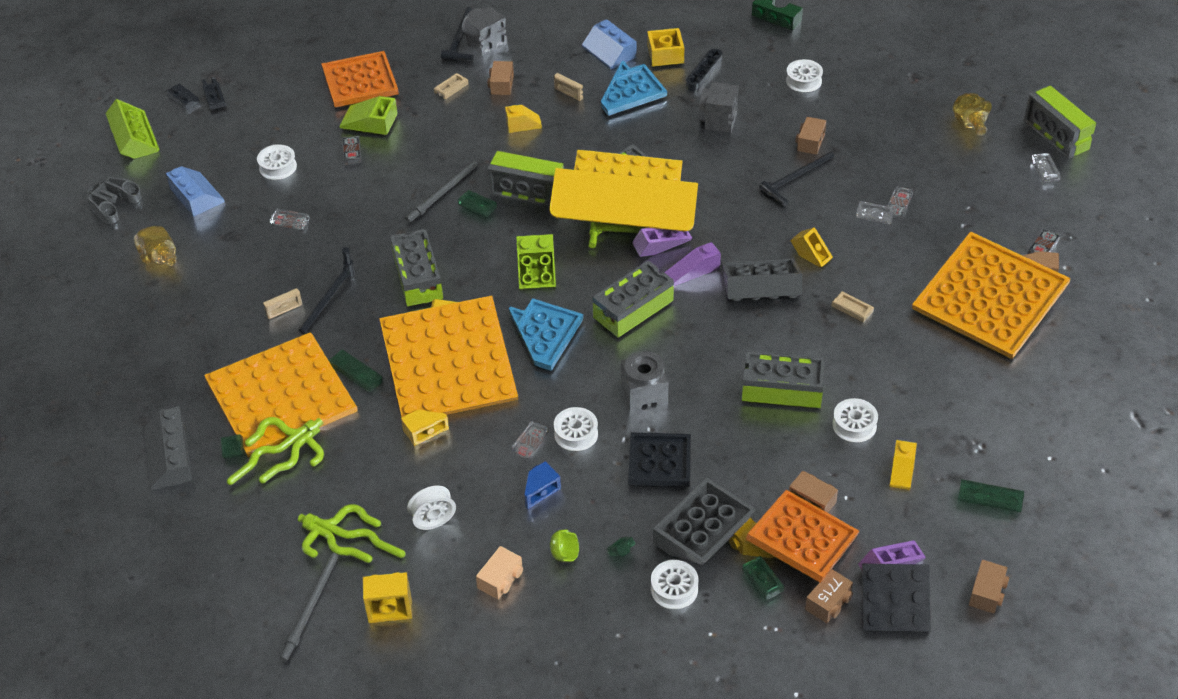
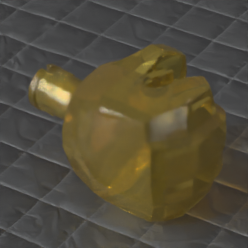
(972, 112)
(155, 245)

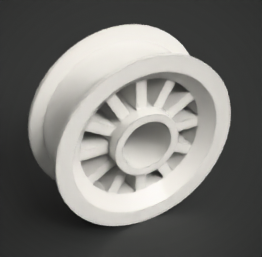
(804, 75)
(276, 162)
(855, 420)
(575, 429)
(431, 507)
(677, 595)

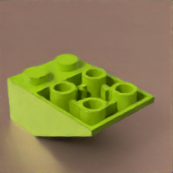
(371, 115)
(536, 261)

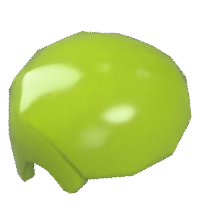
(564, 546)

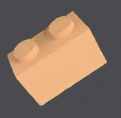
(499, 573)

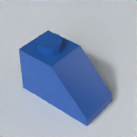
(541, 484)

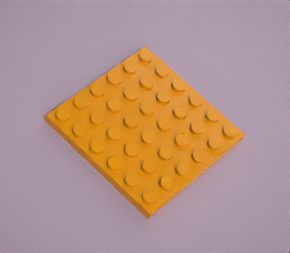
(991, 294)
(448, 358)
(284, 383)

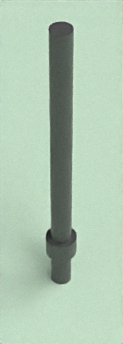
(420, 209)
(293, 639)

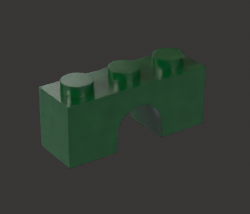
(786, 16)

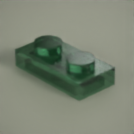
(477, 203)
(763, 578)

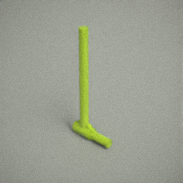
(597, 227)

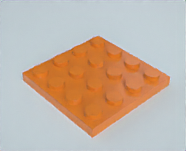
(359, 78)
(802, 535)

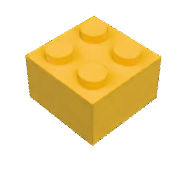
(665, 47)
(387, 597)

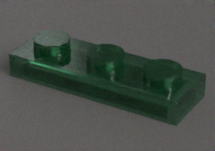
(356, 370)
(991, 495)

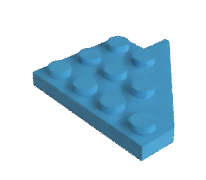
(631, 88)
(545, 330)

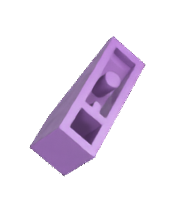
(654, 241)
(695, 264)
(898, 553)

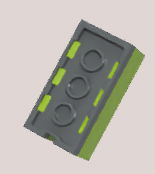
(1059, 121)
(522, 178)
(416, 267)
(633, 298)
(783, 379)

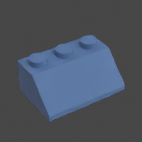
(610, 44)
(193, 190)

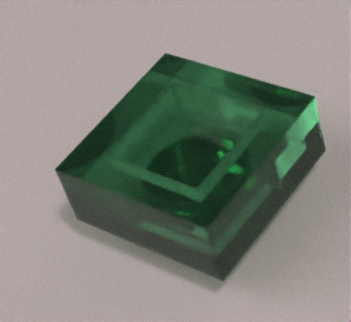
(232, 446)
(621, 546)

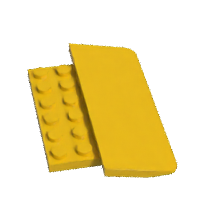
(624, 191)

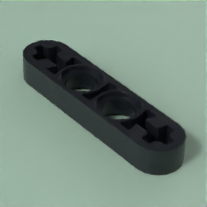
(706, 70)

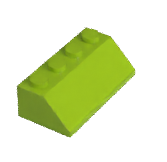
(131, 130)

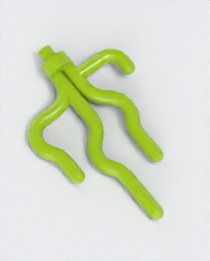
(297, 436)
(328, 527)

